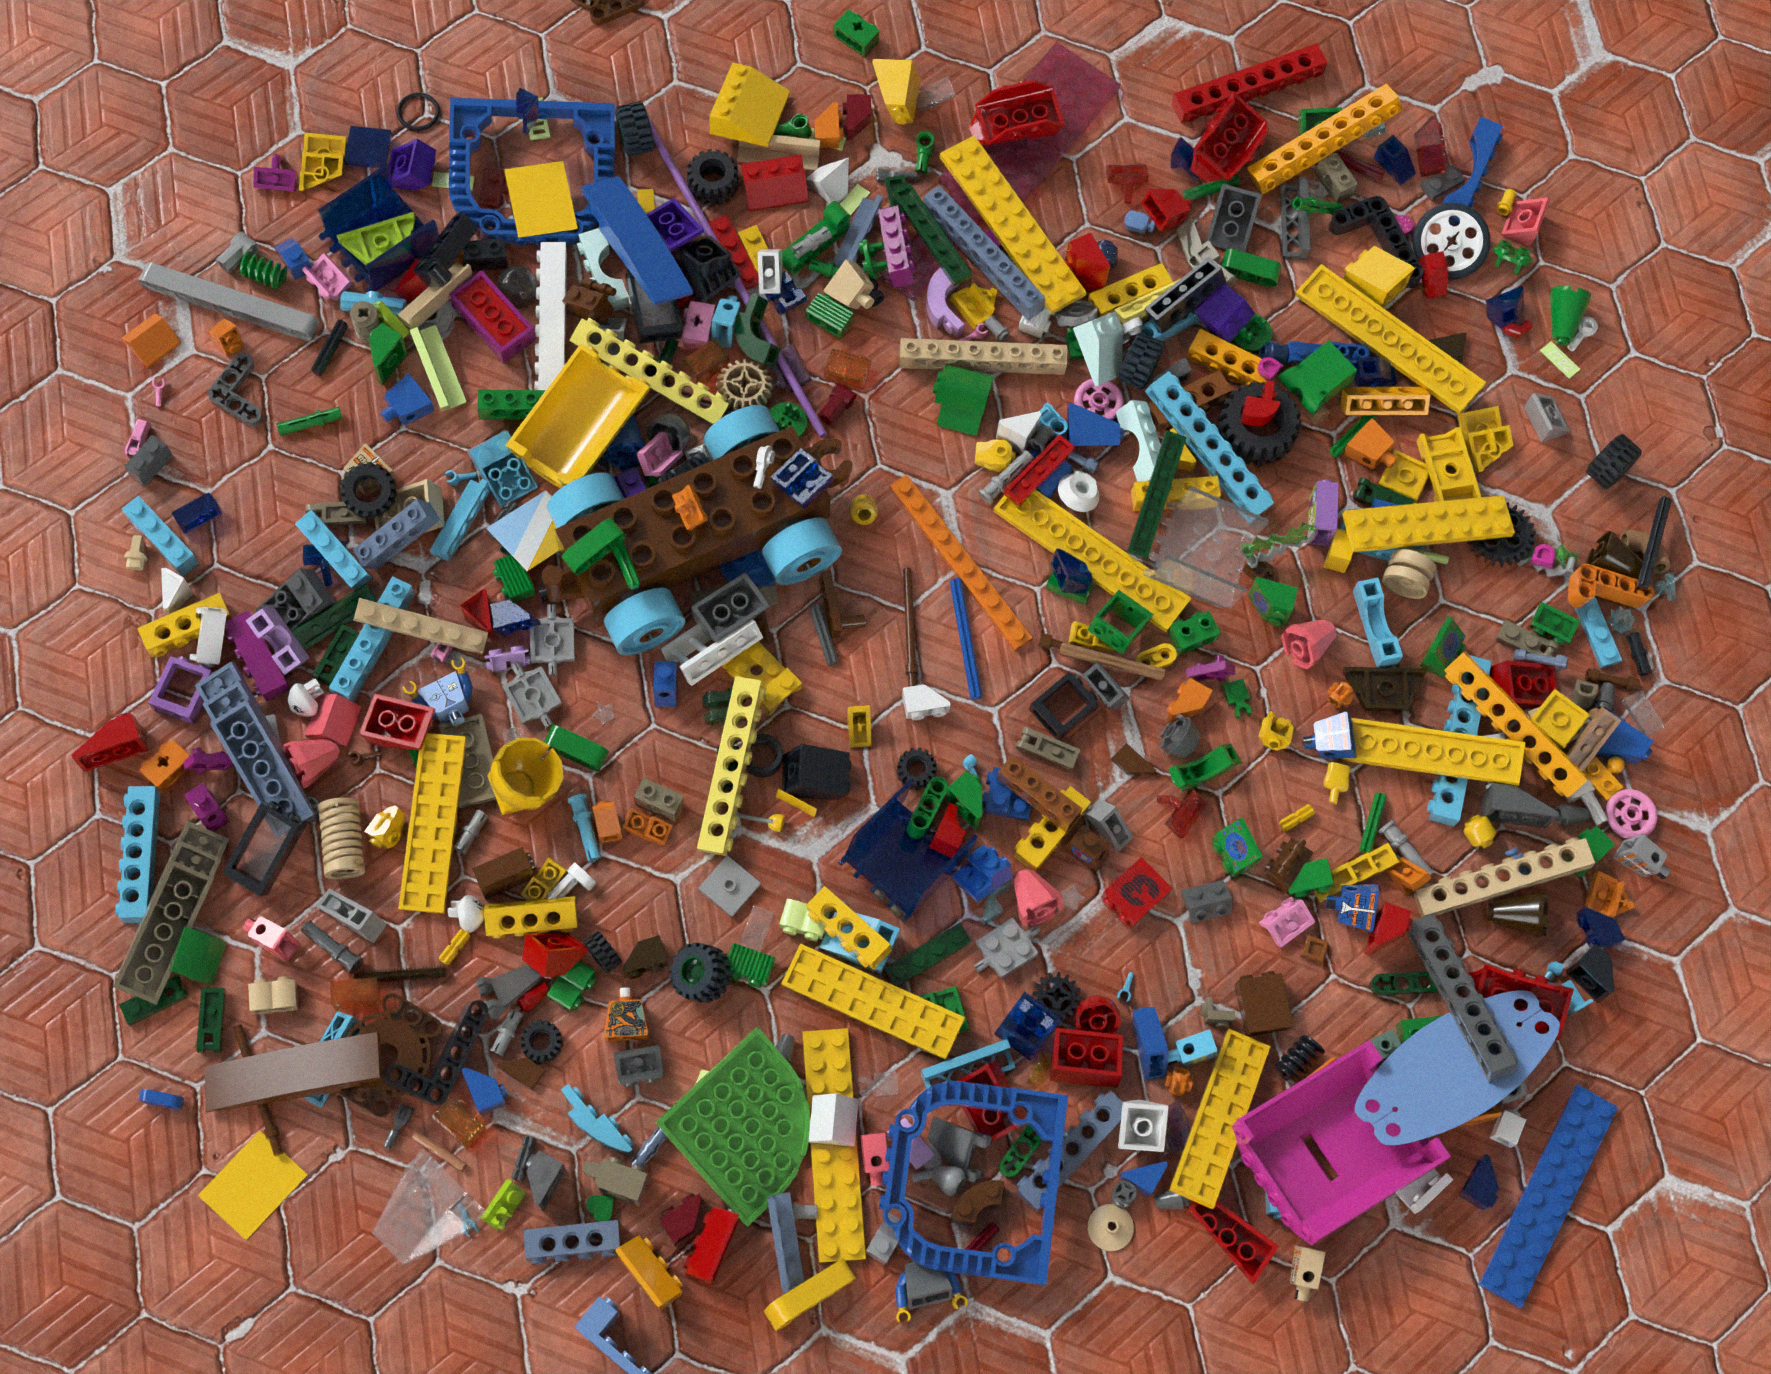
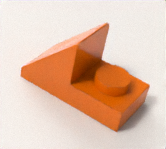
(1408, 876)

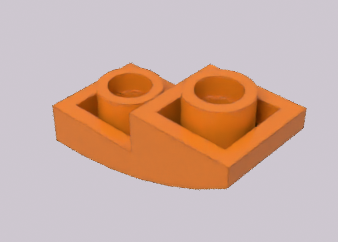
(646, 827)

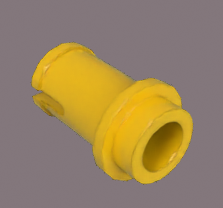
(1505, 206)

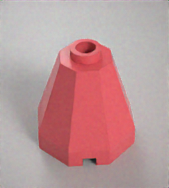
(1308, 641)
(311, 758)
(1035, 898)

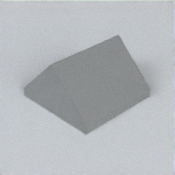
(1546, 417)

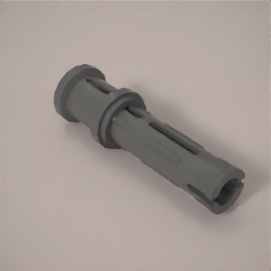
(339, 952)

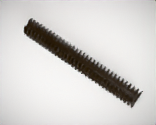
(403, 974)

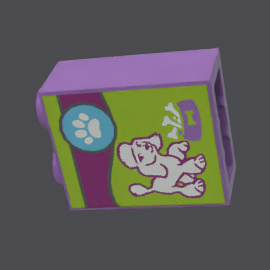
(1323, 511)

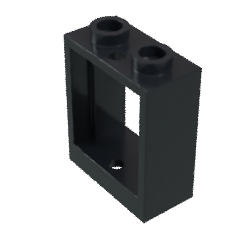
(1049, 721)

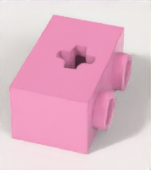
(701, 315)

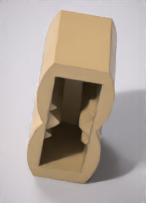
(273, 996)

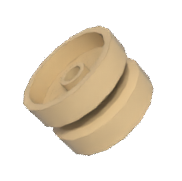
(1409, 574)

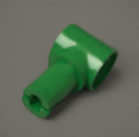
(797, 126)
(924, 152)

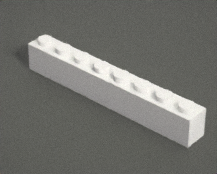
(551, 312)

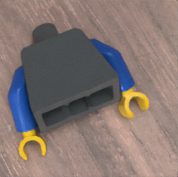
(925, 1286)

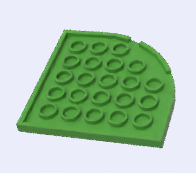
(743, 1126)

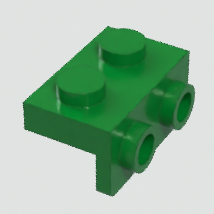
(1555, 623)

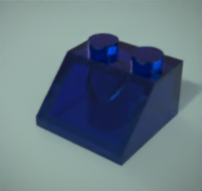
(1027, 1026)

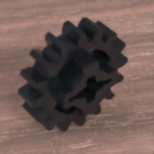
(1065, 997)

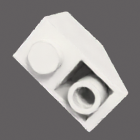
(922, 702)

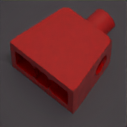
(1166, 207)

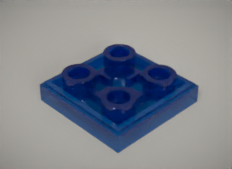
(367, 147)

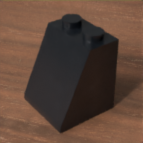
(816, 773)

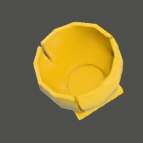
(522, 777)

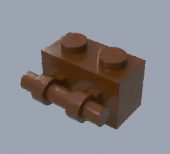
(587, 303)
(1288, 864)

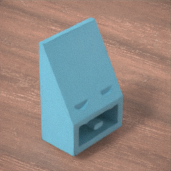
(505, 473)
(887, 931)

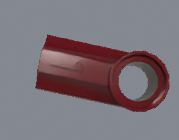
(839, 400)

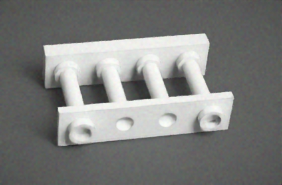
(710, 657)

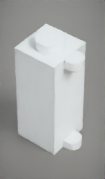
(210, 636)

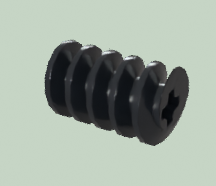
(1298, 1057)

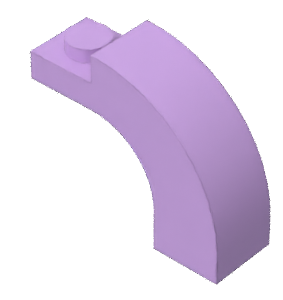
(937, 309)

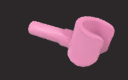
(976, 334)
(158, 389)

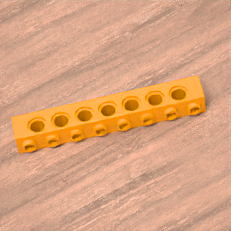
(1324, 139)
(1575, 776)

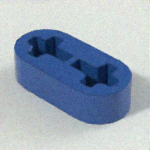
(160, 1099)

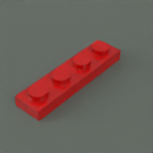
(729, 239)
(1039, 470)

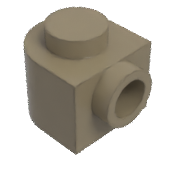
(1586, 697)

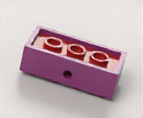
(492, 316)

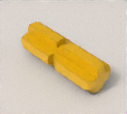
(1299, 816)
(457, 943)

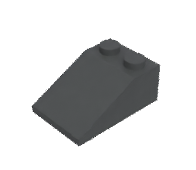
(1233, 218)
(1514, 806)

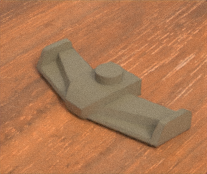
(1196, 251)

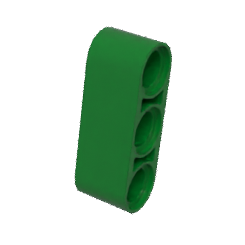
(1252, 268)
(593, 546)
(576, 748)
(922, 815)

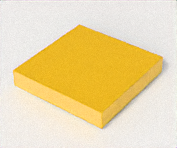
(1406, 476)
(1560, 718)

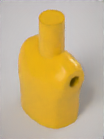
(1336, 780)

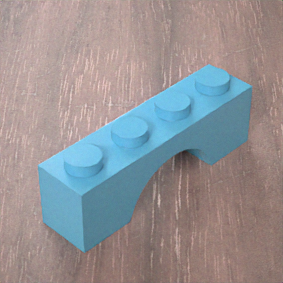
(160, 535)
(333, 550)
(1370, 605)

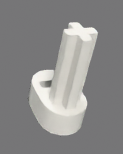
(1586, 793)
(574, 876)

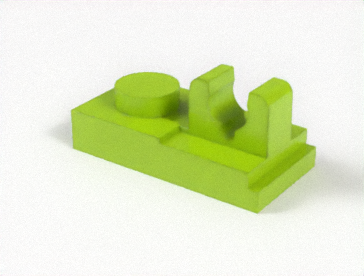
(503, 1205)

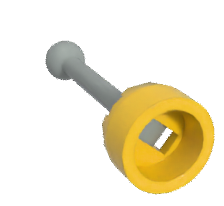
(774, 822)

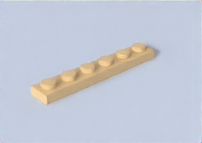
(420, 626)

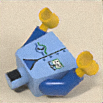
(446, 695)

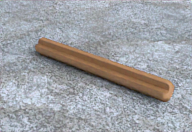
(1112, 661)

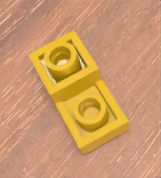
(1080, 635)
(545, 880)

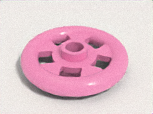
(1115, 395)
(1625, 797)

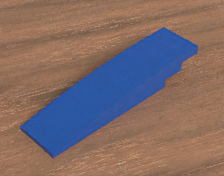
(636, 240)

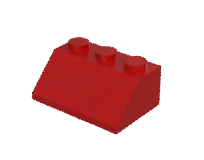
(775, 183)
(1087, 263)
(1086, 1057)
(988, 1121)
(711, 1245)

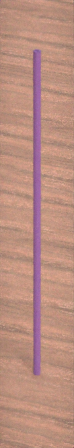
(737, 283)

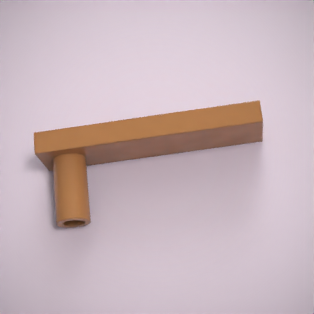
(1591, 739)

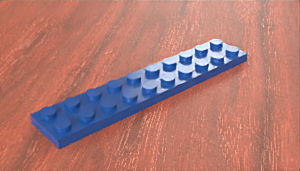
(1548, 1196)

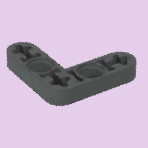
(228, 391)

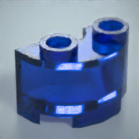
(789, 297)

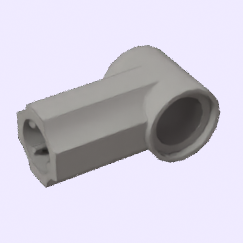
(234, 253)

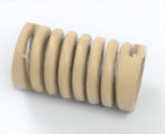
(341, 838)

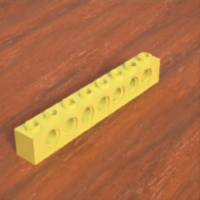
(712, 414)
(741, 689)

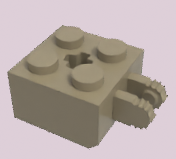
(618, 1180)

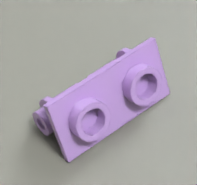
(499, 659)

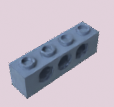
(396, 534)
(535, 1239)

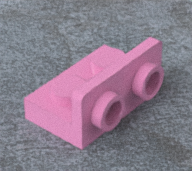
(1287, 921)

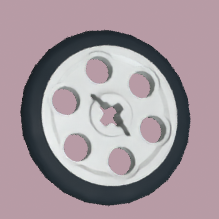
(1468, 219)

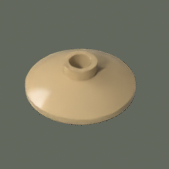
(1099, 1231)

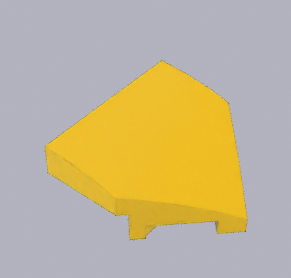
(975, 303)

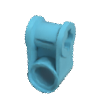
(1053, 420)

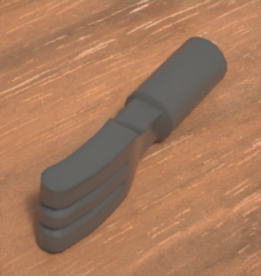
(881, 174)
(401, 1118)

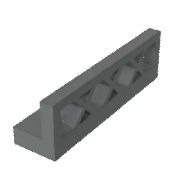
(1302, 224)

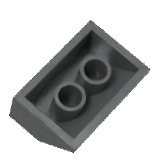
(729, 607)

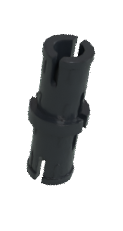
(1639, 654)

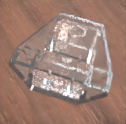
(425, 1210)

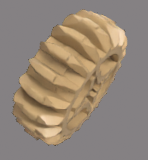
(762, 386)

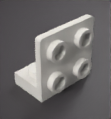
(1423, 1190)

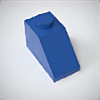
(293, 257)
(485, 1091)

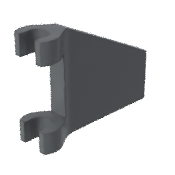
(507, 988)
(957, 1145)

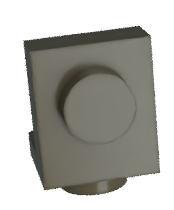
(1221, 1019)

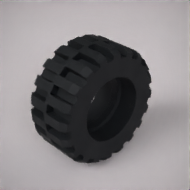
(1254, 447)

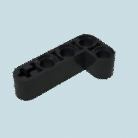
(435, 262)

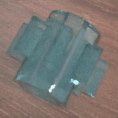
(1621, 614)

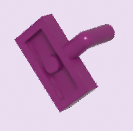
(275, 177)
(1215, 670)
(201, 762)

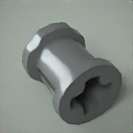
(1041, 438)

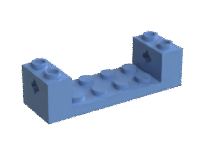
(596, 1324)

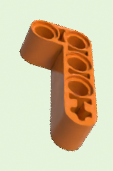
(1595, 581)

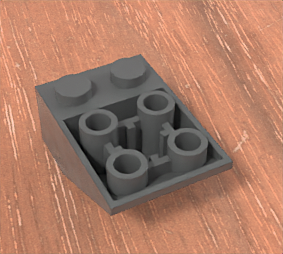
(300, 598)

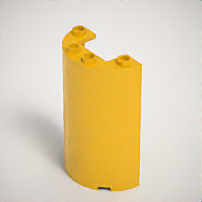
(577, 418)

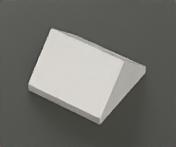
(1018, 430)
(833, 1119)
(1143, 1126)

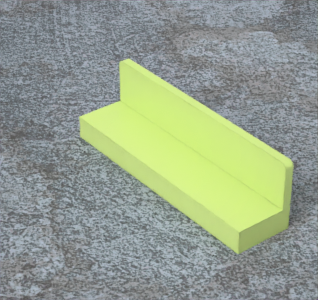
(438, 367)

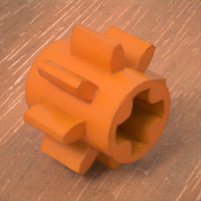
(1340, 694)
(1179, 1081)

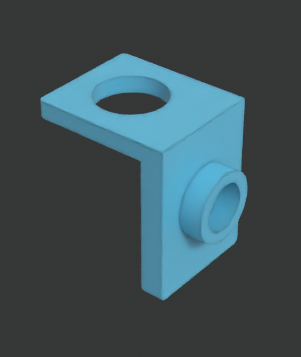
(1577, 1002)

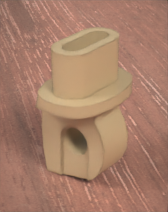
(136, 557)

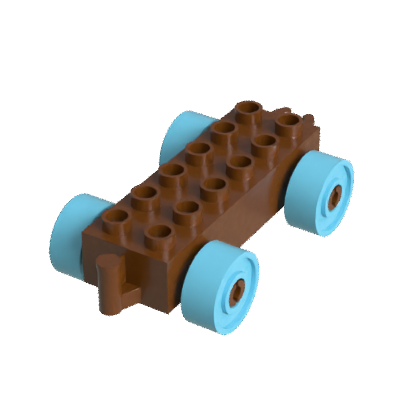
(666, 554)

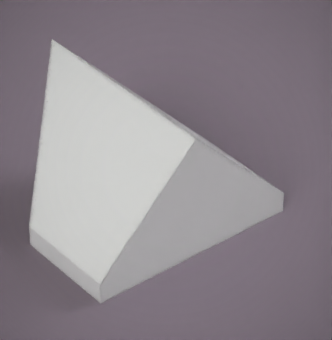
(831, 180)
(174, 591)

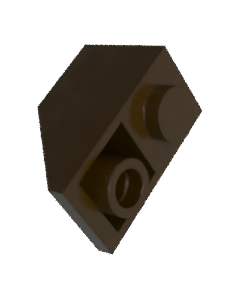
(645, 957)

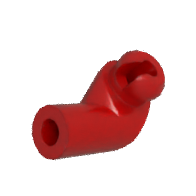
(1515, 330)

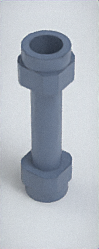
(1089, 464)
(1560, 661)

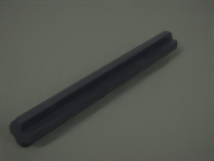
(1654, 542)

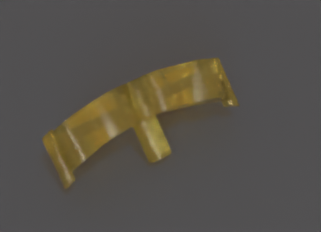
(1038, 1071)

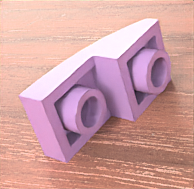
(920, 1152)

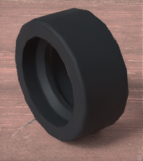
(775, 766)

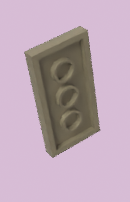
(477, 761)

